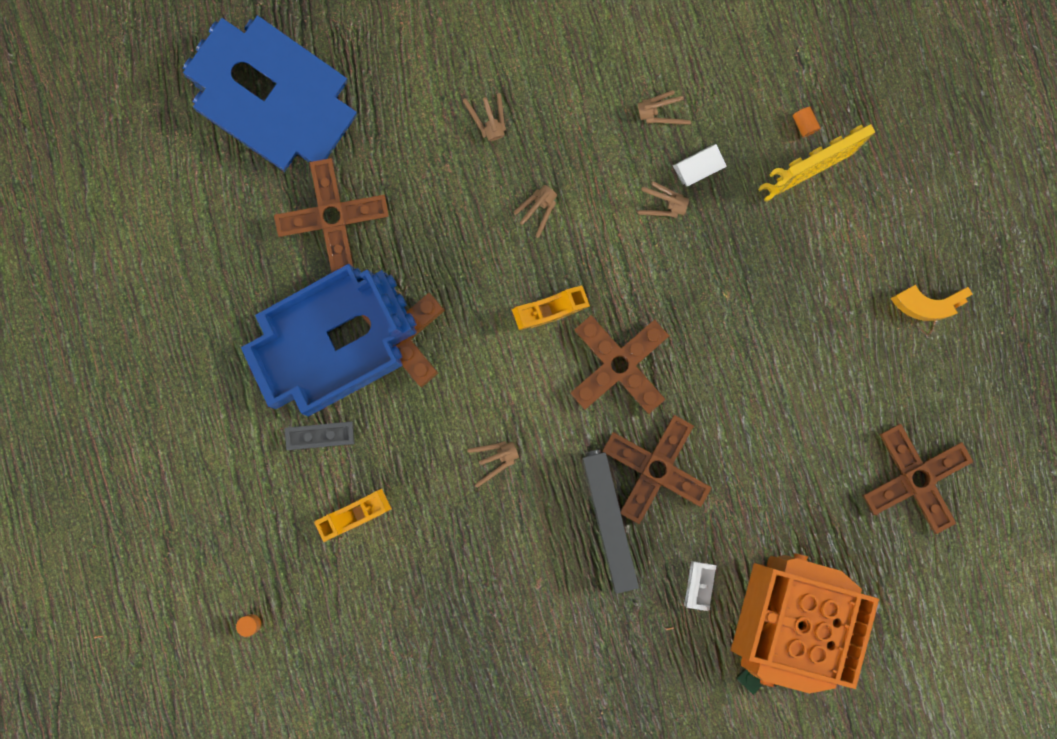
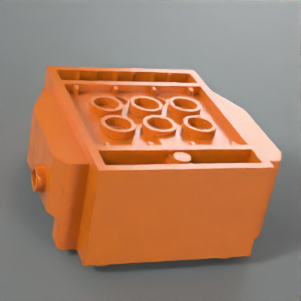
(798, 658)

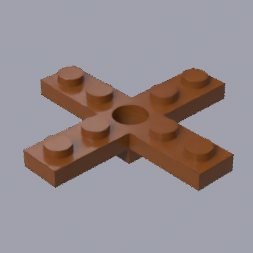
(328, 196)
(633, 352)
(412, 358)
(647, 485)
(902, 486)

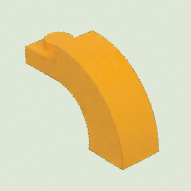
(920, 307)
(551, 308)
(352, 515)

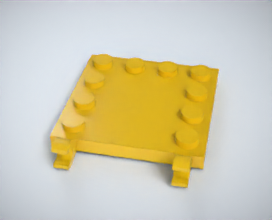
(818, 161)

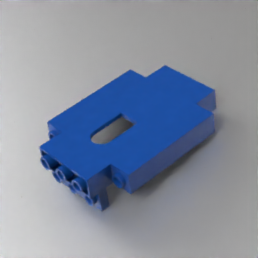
(300, 111)
(297, 355)

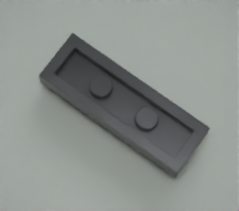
(319, 436)

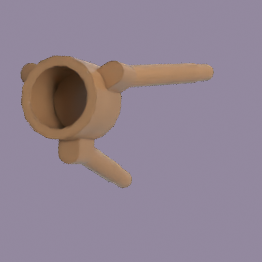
(648, 109)
(493, 129)
(543, 198)
(677, 203)
(506, 453)

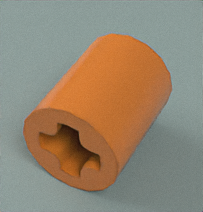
(806, 122)
(248, 625)

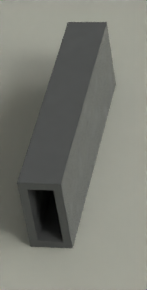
(609, 521)

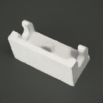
(699, 165)
(700, 586)

